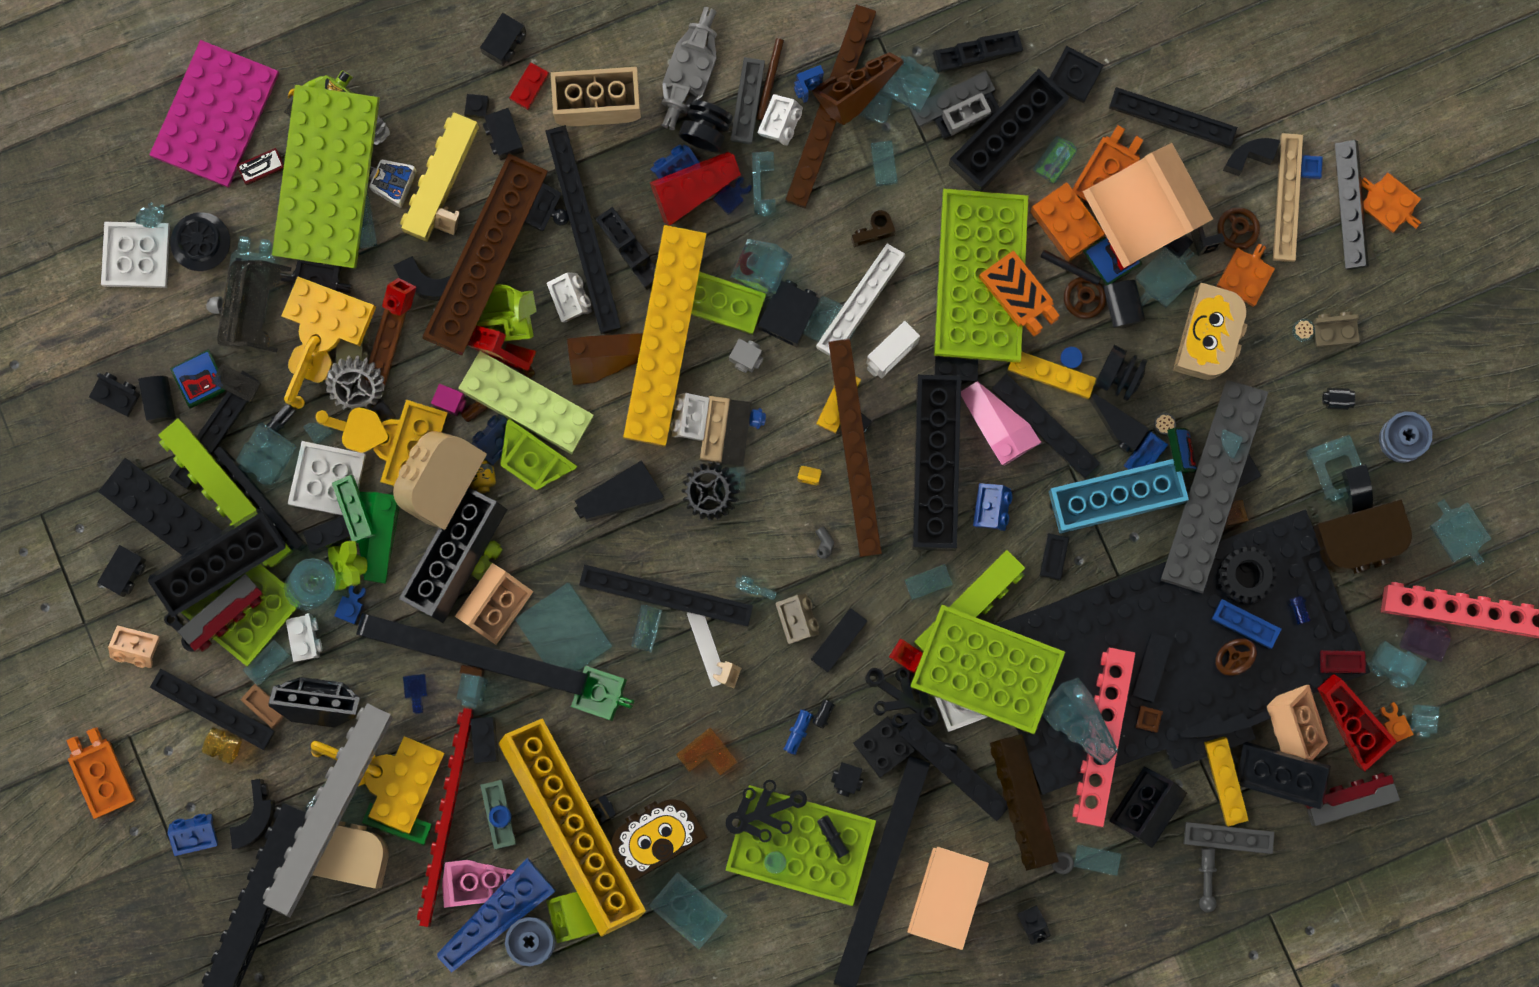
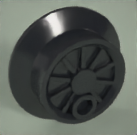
(200, 241)

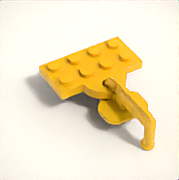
(326, 315)
(366, 432)
(401, 785)

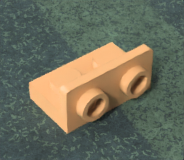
(133, 647)

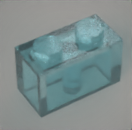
(472, 690)

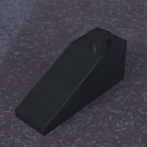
(1122, 427)

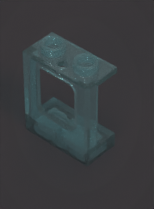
(762, 162)
(1327, 452)

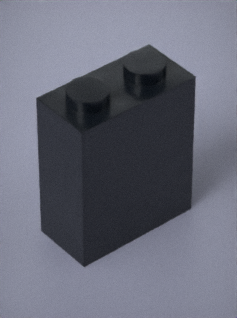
(789, 313)

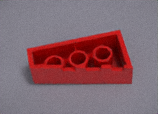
(691, 186)
(1359, 728)

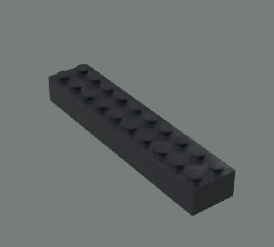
(252, 915)

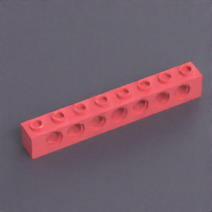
(1393, 605)
(1124, 661)

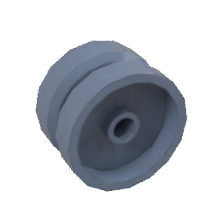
(1394, 442)
(517, 944)

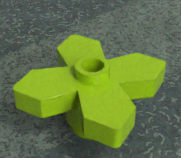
(346, 564)

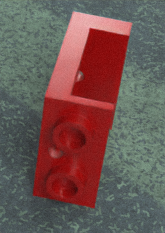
(490, 343)

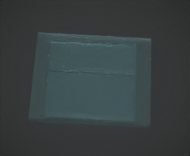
(563, 630)

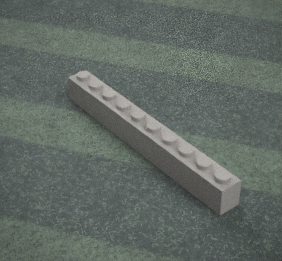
(328, 810)

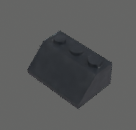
(1148, 806)

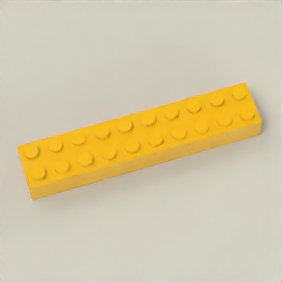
(664, 336)
(571, 827)

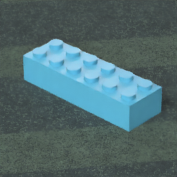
(1117, 496)

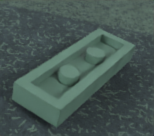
(494, 795)

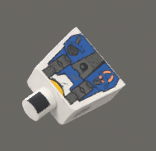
(392, 181)

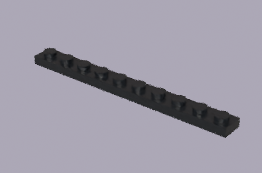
(583, 229)

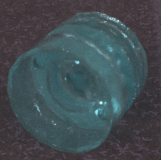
(306, 595)

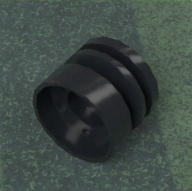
(705, 126)
(1121, 373)

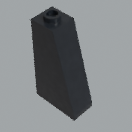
(622, 493)

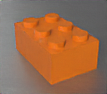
(1067, 222)

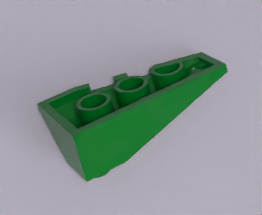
(377, 549)

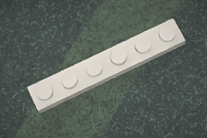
(862, 297)

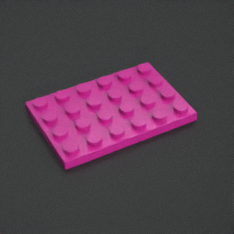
(214, 113)

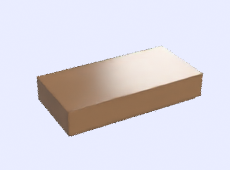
(258, 702)

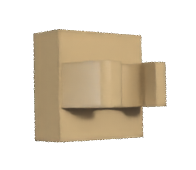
(446, 220)
(729, 674)

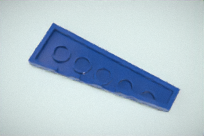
(509, 903)

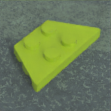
(531, 458)

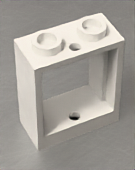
(892, 350)

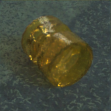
(220, 745)

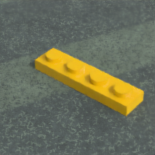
(1053, 375)
(1226, 781)

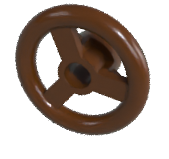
(1255, 228)
(1092, 298)
(1239, 661)

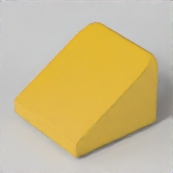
(809, 475)

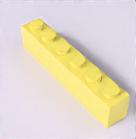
(440, 176)

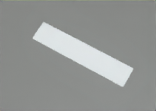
(706, 646)

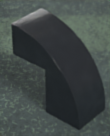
(1257, 149)
(1358, 488)

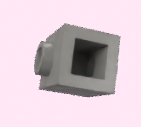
(746, 356)

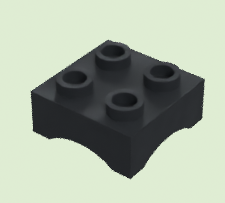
(883, 747)

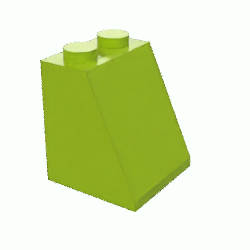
(569, 917)

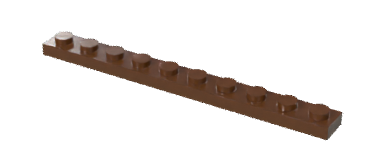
(823, 124)
(854, 447)

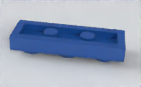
(1246, 624)

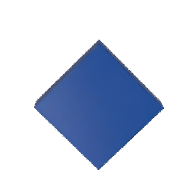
(1311, 167)

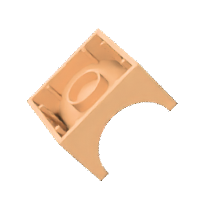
(1147, 205)
(948, 897)

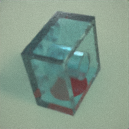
(761, 266)

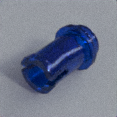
(1300, 609)

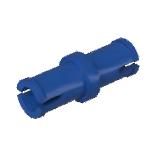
(798, 732)

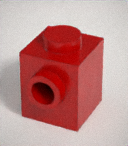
(399, 296)

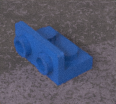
(808, 79)
(679, 159)
(992, 506)
(192, 834)

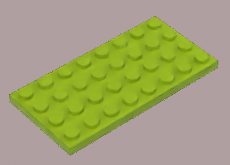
(325, 176)
(973, 236)

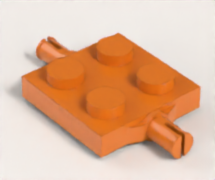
(1390, 202)
(1246, 275)

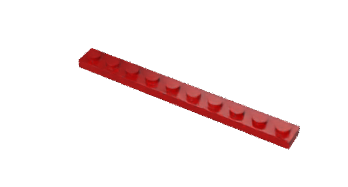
(443, 826)

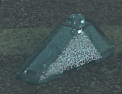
(1077, 715)

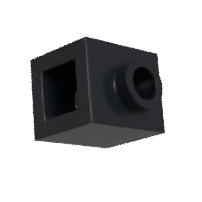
(847, 779)

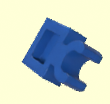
(350, 608)

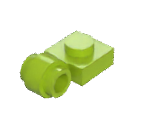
(492, 551)

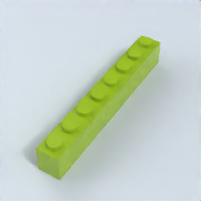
(212, 477)

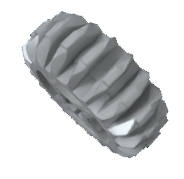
(340, 375)

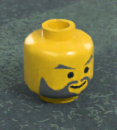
(484, 478)

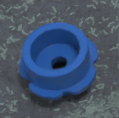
(757, 418)

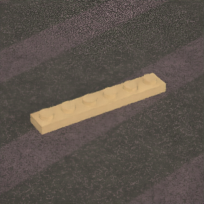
(1287, 197)

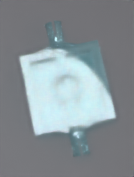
(1166, 277)
(1460, 532)

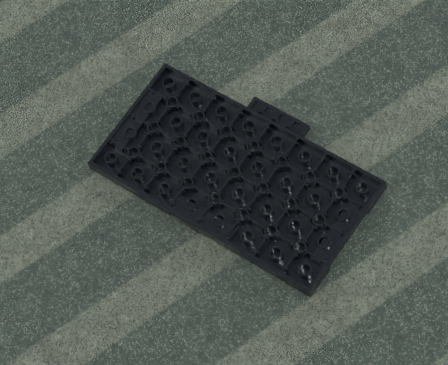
(1191, 685)

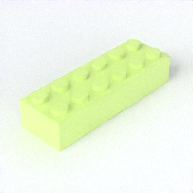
(525, 402)

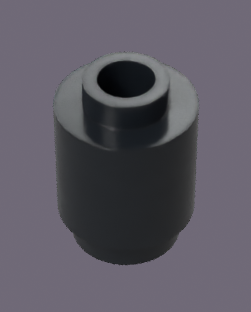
(1339, 398)

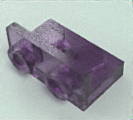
(1425, 639)

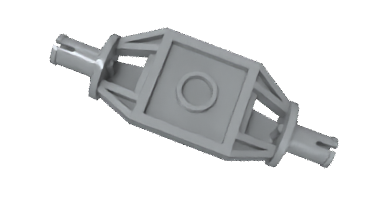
(689, 68)

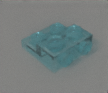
(911, 84)
(265, 454)

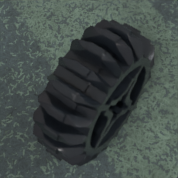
(725, 500)

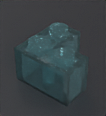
(1399, 666)

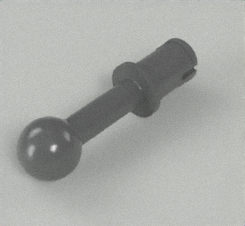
(1207, 901)

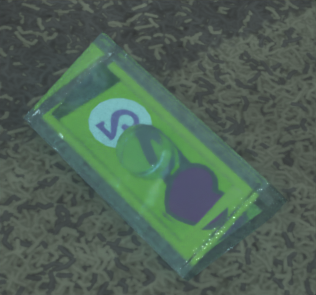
(1055, 159)

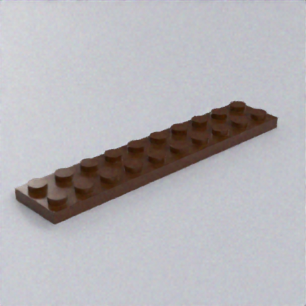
(485, 255)

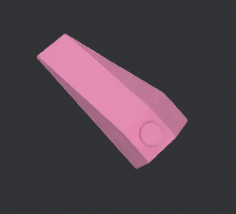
(1002, 427)
(471, 882)

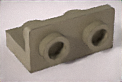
(1336, 329)
(797, 618)

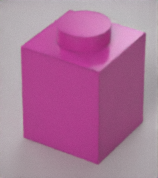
(448, 400)

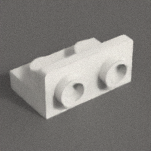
(780, 119)
(569, 296)
(689, 416)
(303, 638)

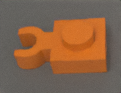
(1396, 726)

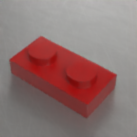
(529, 86)

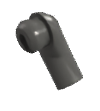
(826, 545)

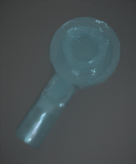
(746, 584)

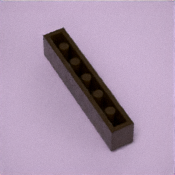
(1023, 802)

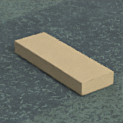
(715, 429)

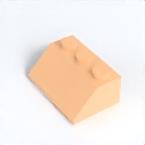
(494, 603)
(1297, 723)

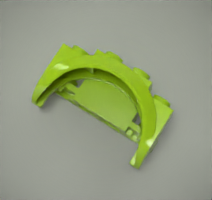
(509, 312)

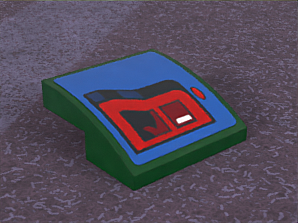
(1106, 262)
(196, 377)
(1182, 450)

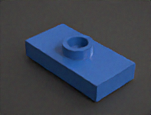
(1146, 452)

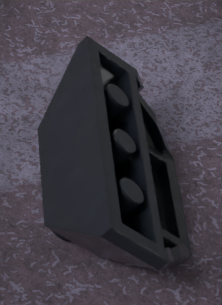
(314, 702)

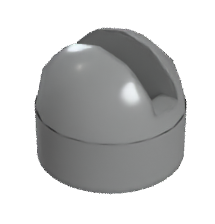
(214, 305)

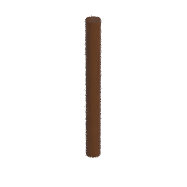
(769, 79)

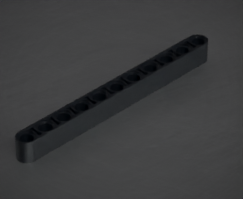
(472, 654)
(882, 873)

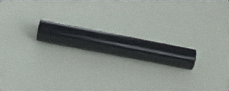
(1070, 267)

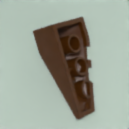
(851, 93)
(602, 355)

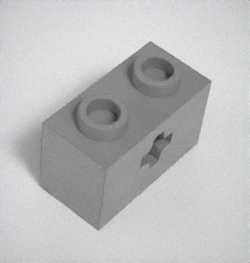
(966, 114)

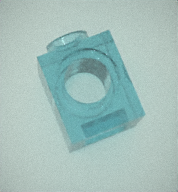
(1424, 720)

